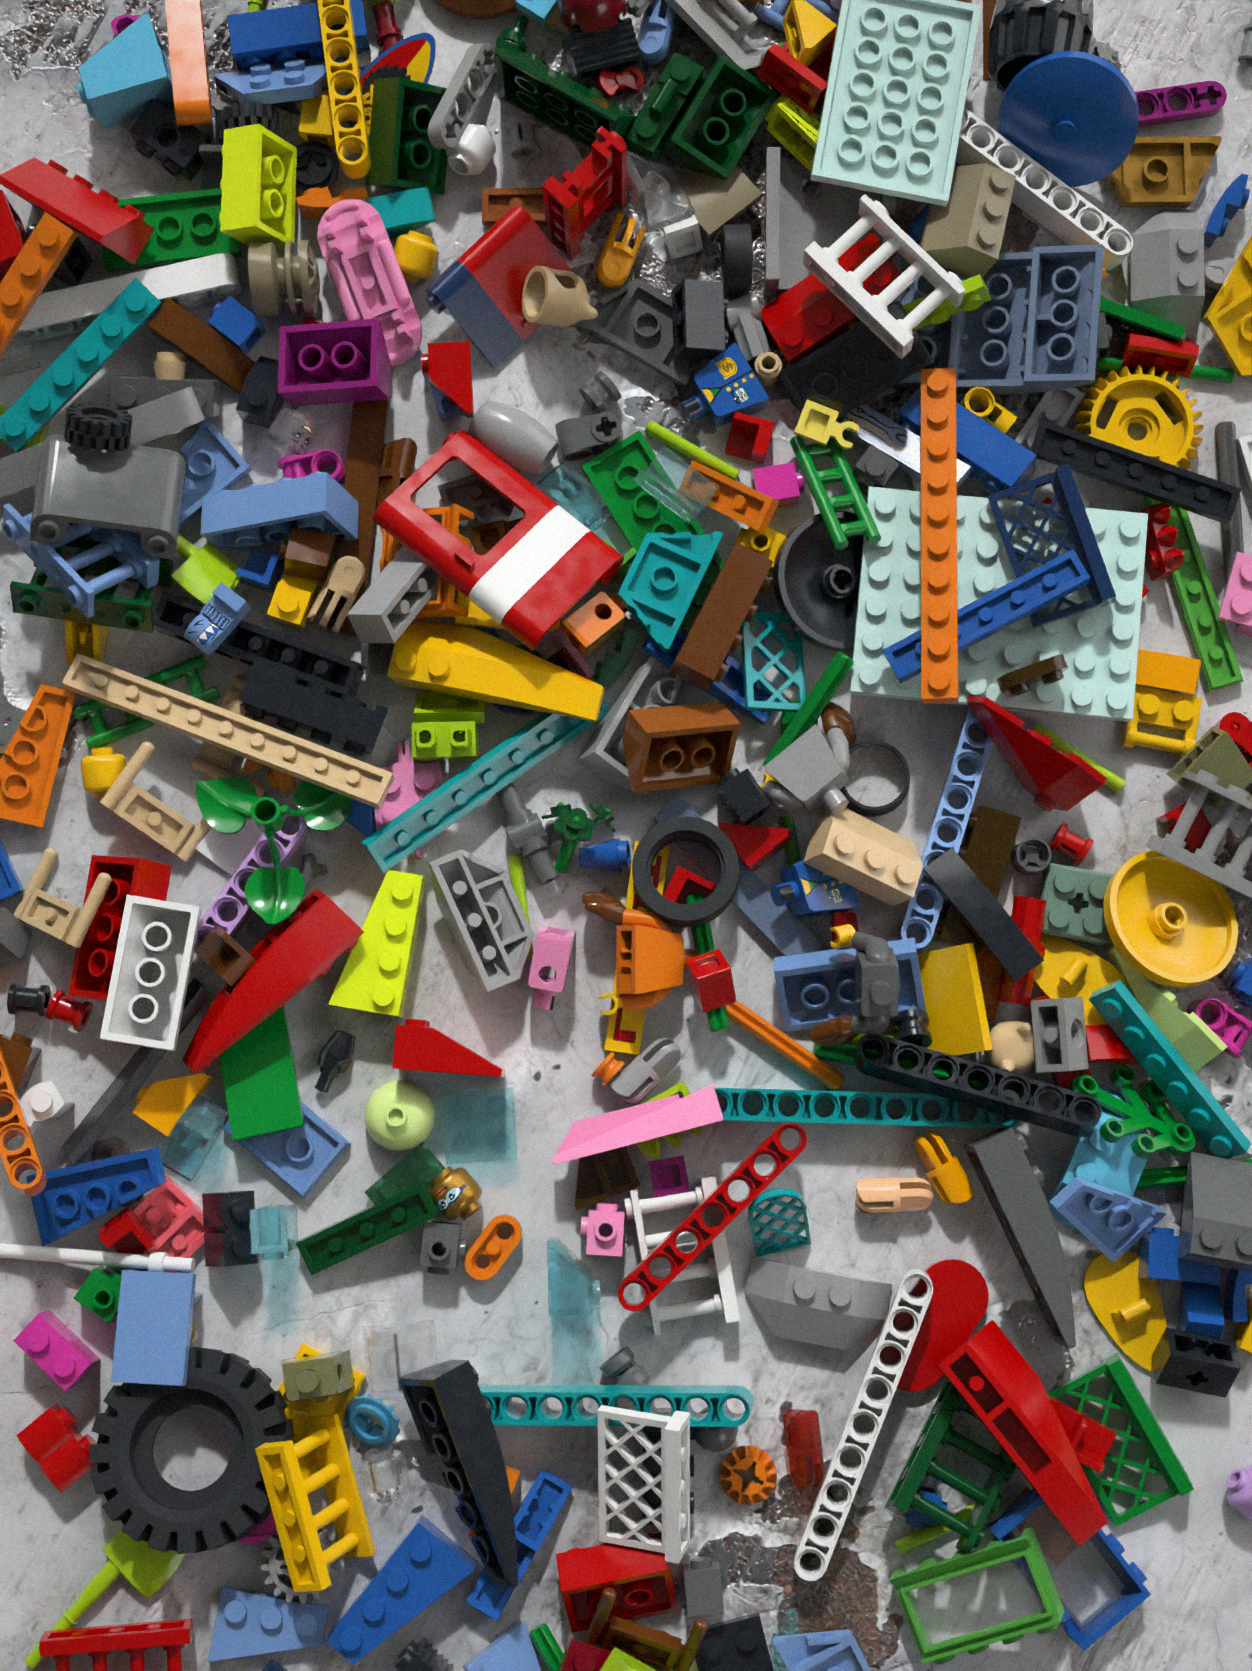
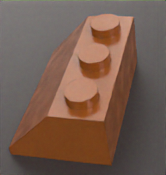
(679, 745)

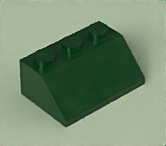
(719, 120)
(399, 137)

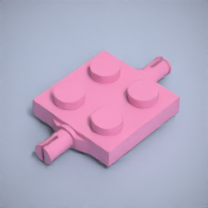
(411, 784)

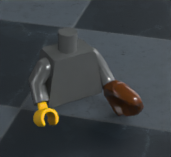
(874, 989)

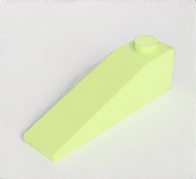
(1185, 1031)

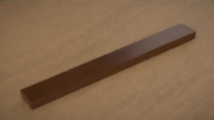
(362, 482)

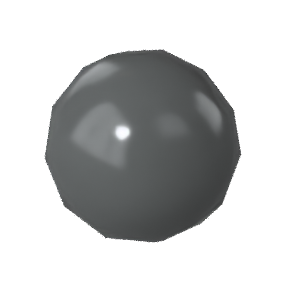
(715, 1438)

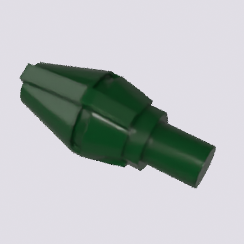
(514, 36)

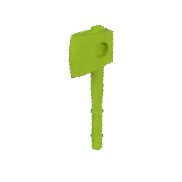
(203, 570)
(142, 1566)

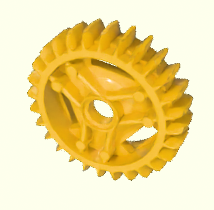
(1137, 404)

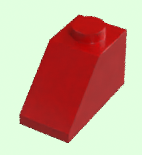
(451, 373)

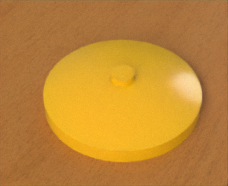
(1169, 920)

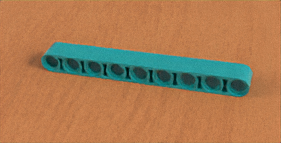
(841, 1112)
(608, 1395)

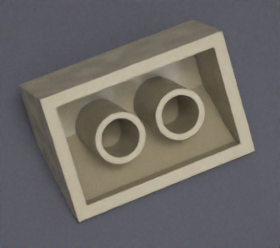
(973, 223)

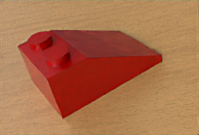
(429, 1050)

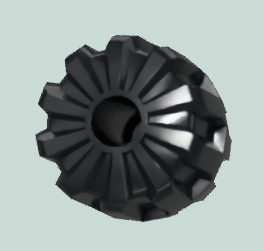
(1034, 29)

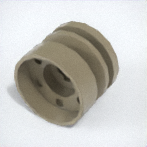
(283, 278)

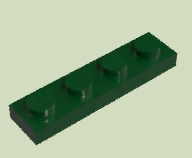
(368, 1228)

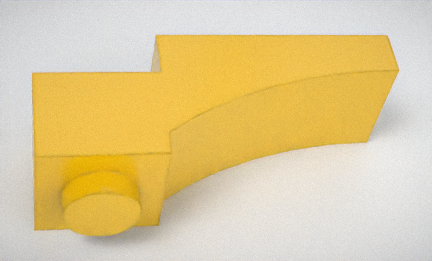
(294, 598)

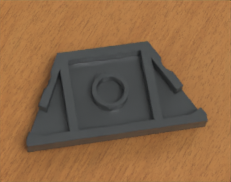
(640, 325)

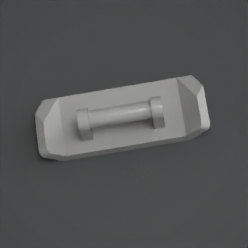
(721, 31)

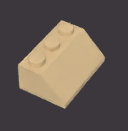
(864, 856)

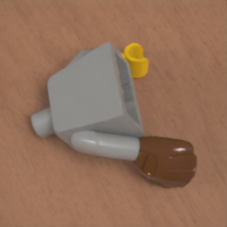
(814, 766)

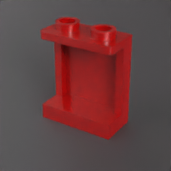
(793, 79)

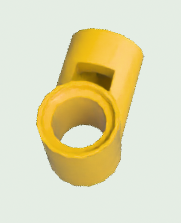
(985, 397)

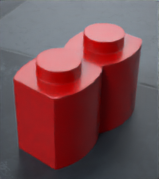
(58, 1446)

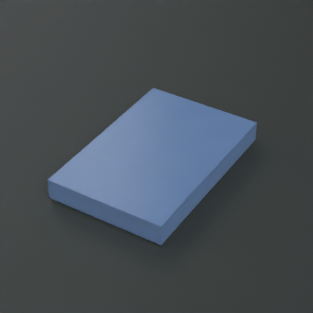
(299, 1154)
(153, 1328)

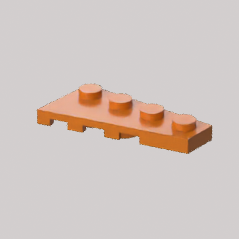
(34, 756)

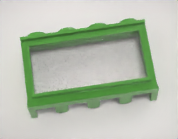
(979, 1598)

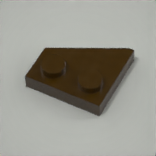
(604, 1176)

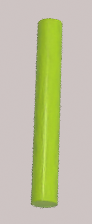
(690, 450)
(1113, 781)
(518, 884)
(931, 1532)

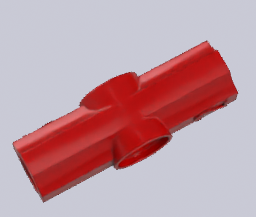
(1029, 917)

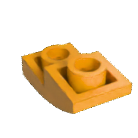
(1167, 672)

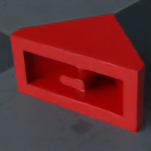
(756, 843)

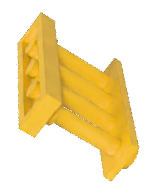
(292, 1509)

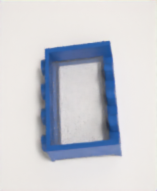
(1089, 1578)

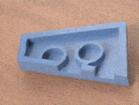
(264, 1623)

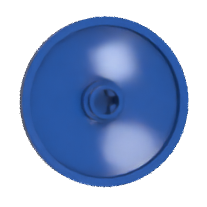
(1071, 115)

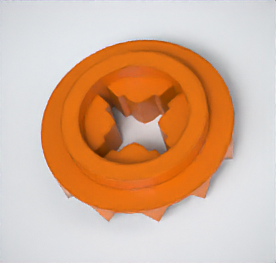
(742, 1458)

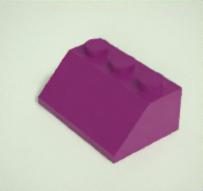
(333, 363)

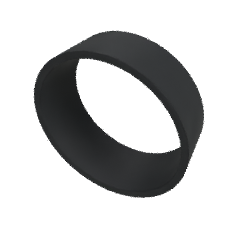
(870, 811)

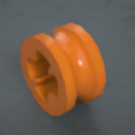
(608, 1069)

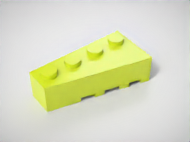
(382, 959)

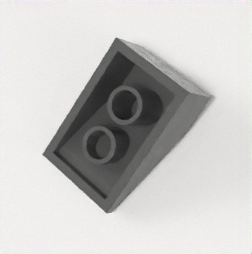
(1217, 1213)

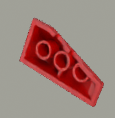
(1046, 773)

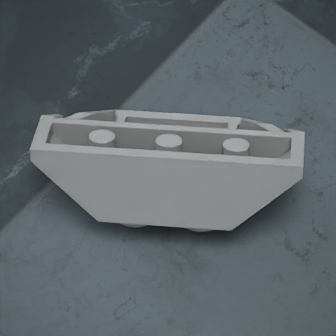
(1169, 268)
(482, 917)
(816, 1303)

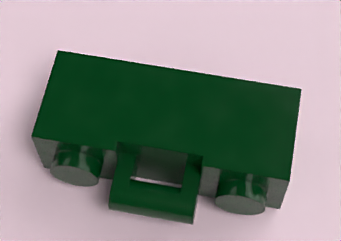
(663, 107)

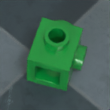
(101, 1293)

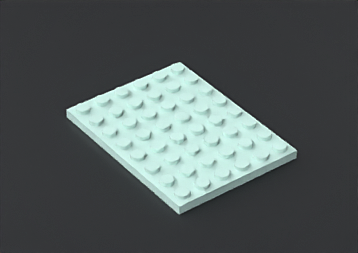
(1096, 643)

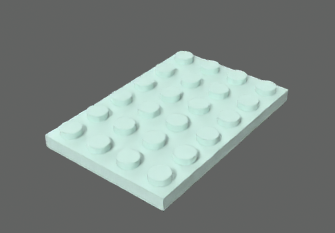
(896, 97)

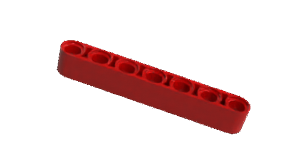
(706, 1234)

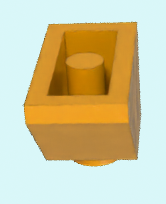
(168, 1099)

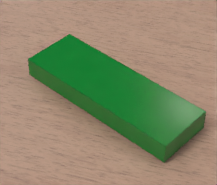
(1142, 321)

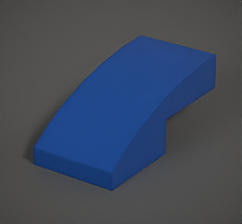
(1235, 1295)

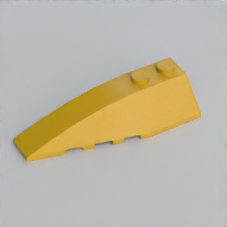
(490, 670)

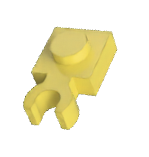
(819, 423)

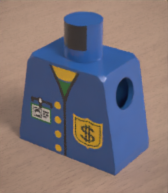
(725, 388)
(812, 892)

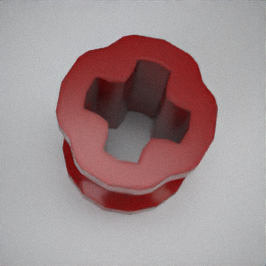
(1070, 844)
(69, 1010)

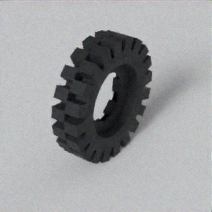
(138, 1493)

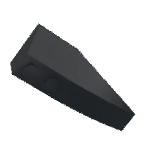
(459, 1430)

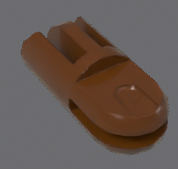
(396, 466)

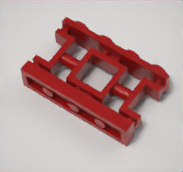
(585, 192)

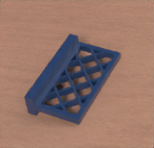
(1078, 529)

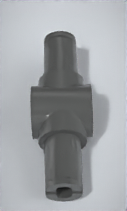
(527, 834)

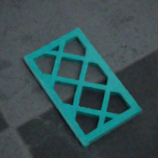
(752, 676)

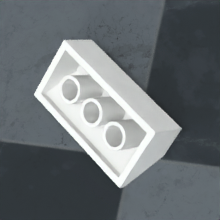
(150, 973)

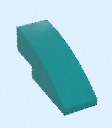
(404, 210)

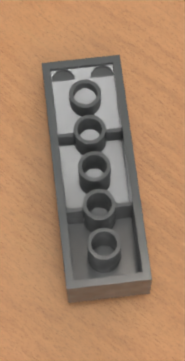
(1027, 1223)

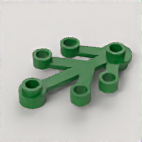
(1172, 1134)

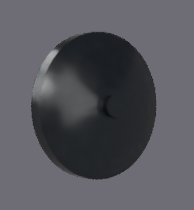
(819, 583)

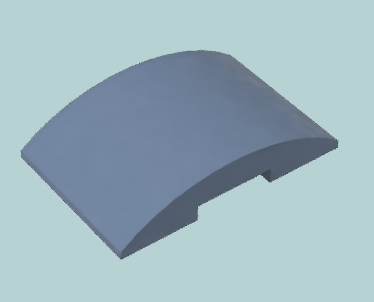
(1031, 333)

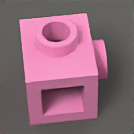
(603, 1230)

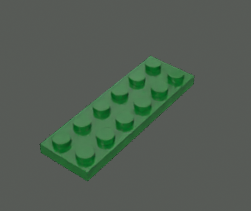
(637, 510)

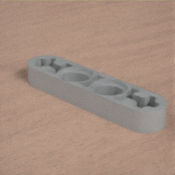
(446, 125)

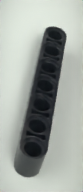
(993, 1079)

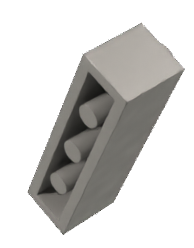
(393, 599)

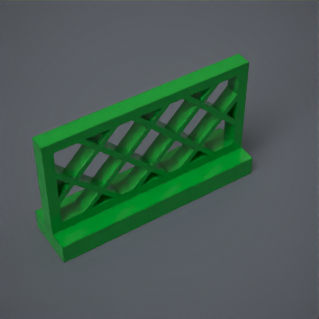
(1149, 1434)

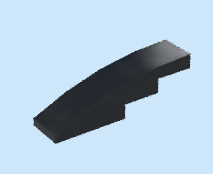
(983, 914)

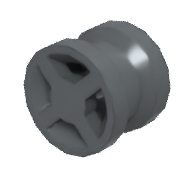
(600, 392)

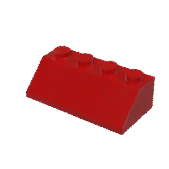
(80, 207)
(812, 315)

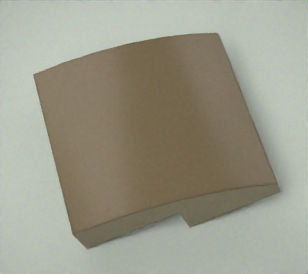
(718, 200)

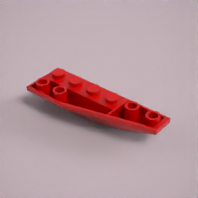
(284, 965)
(1023, 1422)

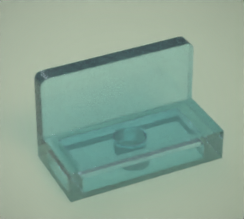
(677, 485)

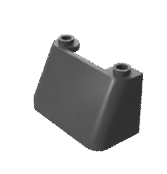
(112, 490)

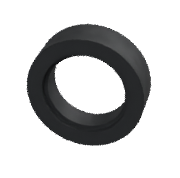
(694, 830)

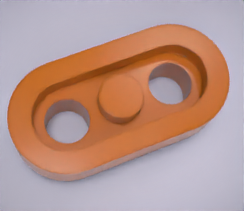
(493, 1246)

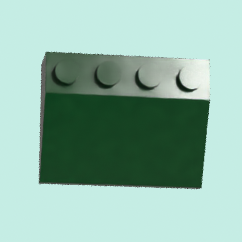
(557, 98)

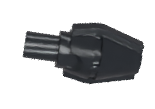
(334, 1058)

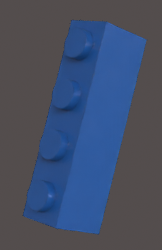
(287, 34)
(987, 450)

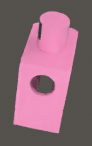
(553, 949)

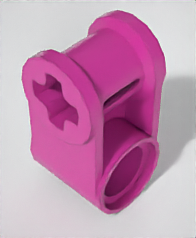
(312, 462)
(1225, 1023)

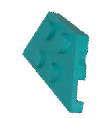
(666, 581)

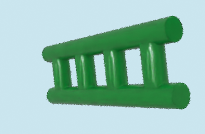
(828, 505)
(105, 736)

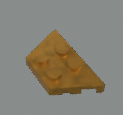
(1163, 171)

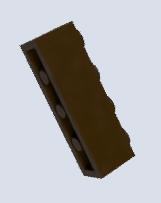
(987, 855)

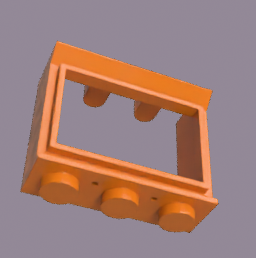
(444, 605)

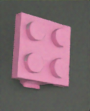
(1237, 597)

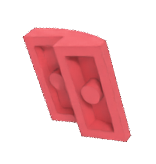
(172, 1220)

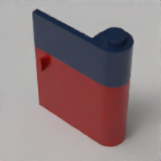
(487, 284)

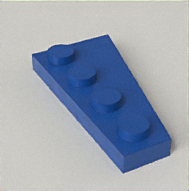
(93, 1189)

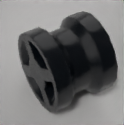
(913, 1026)

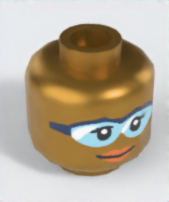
(455, 1193)

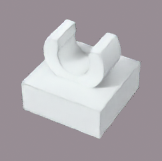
(683, 238)

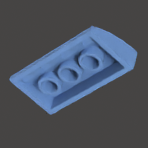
(822, 984)

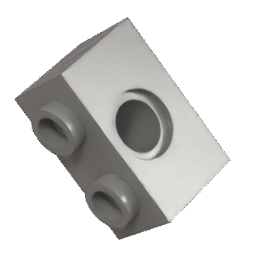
(1059, 1034)

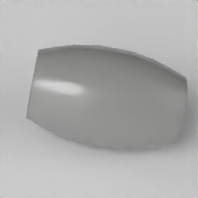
(514, 437)

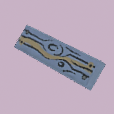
(892, 440)

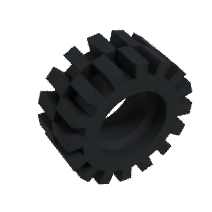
(247, 115)
(98, 427)

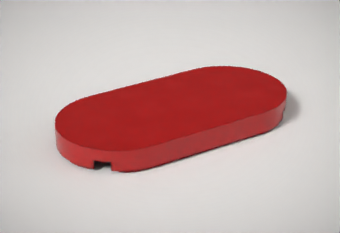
(951, 1316)

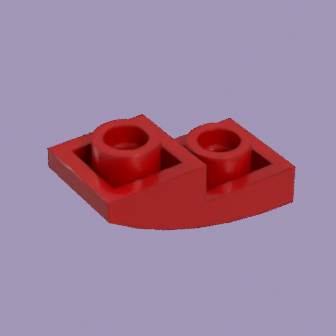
(1106, 1046)

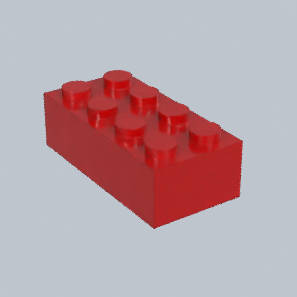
(96, 955)

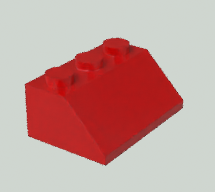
(637, 1575)

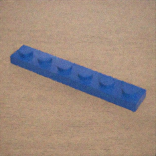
(997, 610)

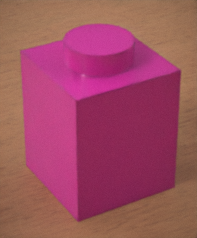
(779, 483)

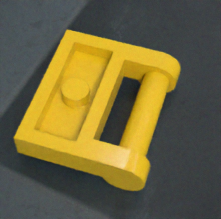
(1163, 711)

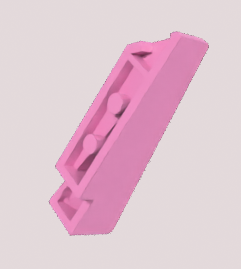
(639, 1124)

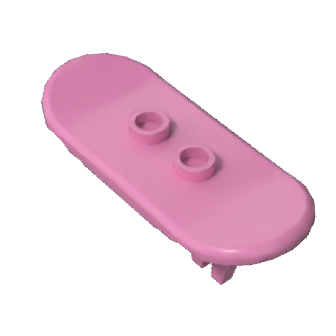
(369, 275)

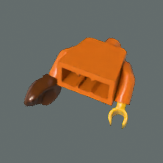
(647, 954)

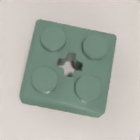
(1064, 884)

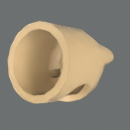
(555, 298)
(1011, 1047)

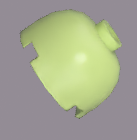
(399, 1115)

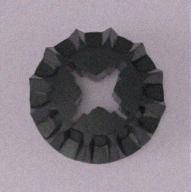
(324, 158)

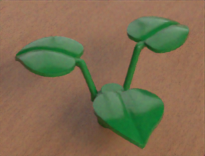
(227, 804)

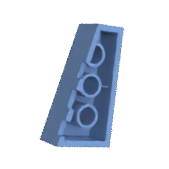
(272, 509)

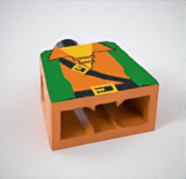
(594, 624)

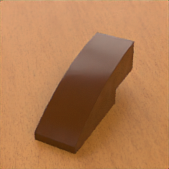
(201, 344)

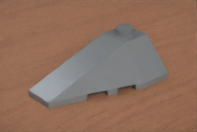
(649, 687)

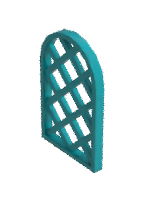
(774, 1198)

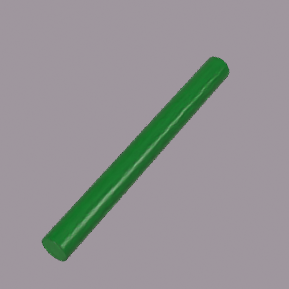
(1198, 372)

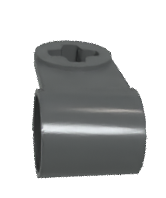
(585, 435)

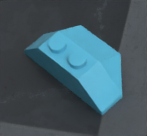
(1100, 1161)

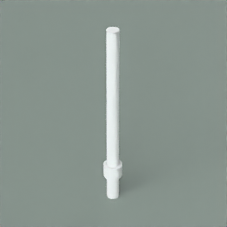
(154, 1262)

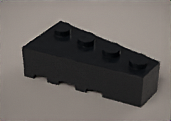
(312, 709)

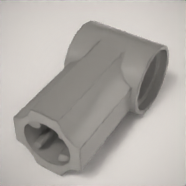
(745, 322)

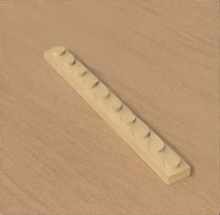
(229, 731)

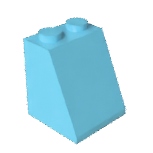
(126, 75)

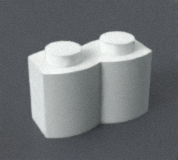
(42, 1103)

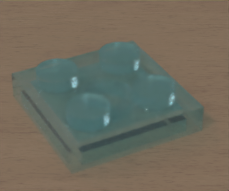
(479, 1125)

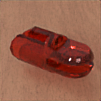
(804, 1447)

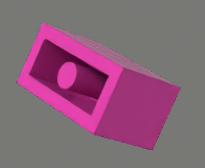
(56, 1350)

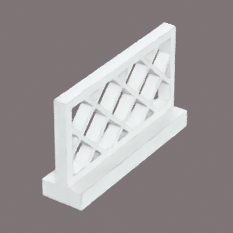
(672, 1491)

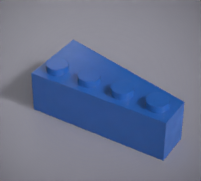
(406, 1584)

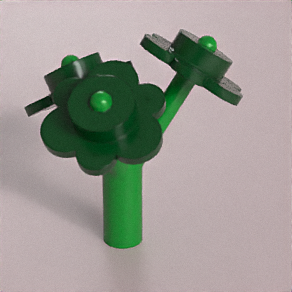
(574, 828)

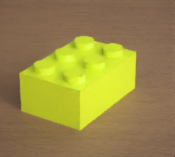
(258, 186)

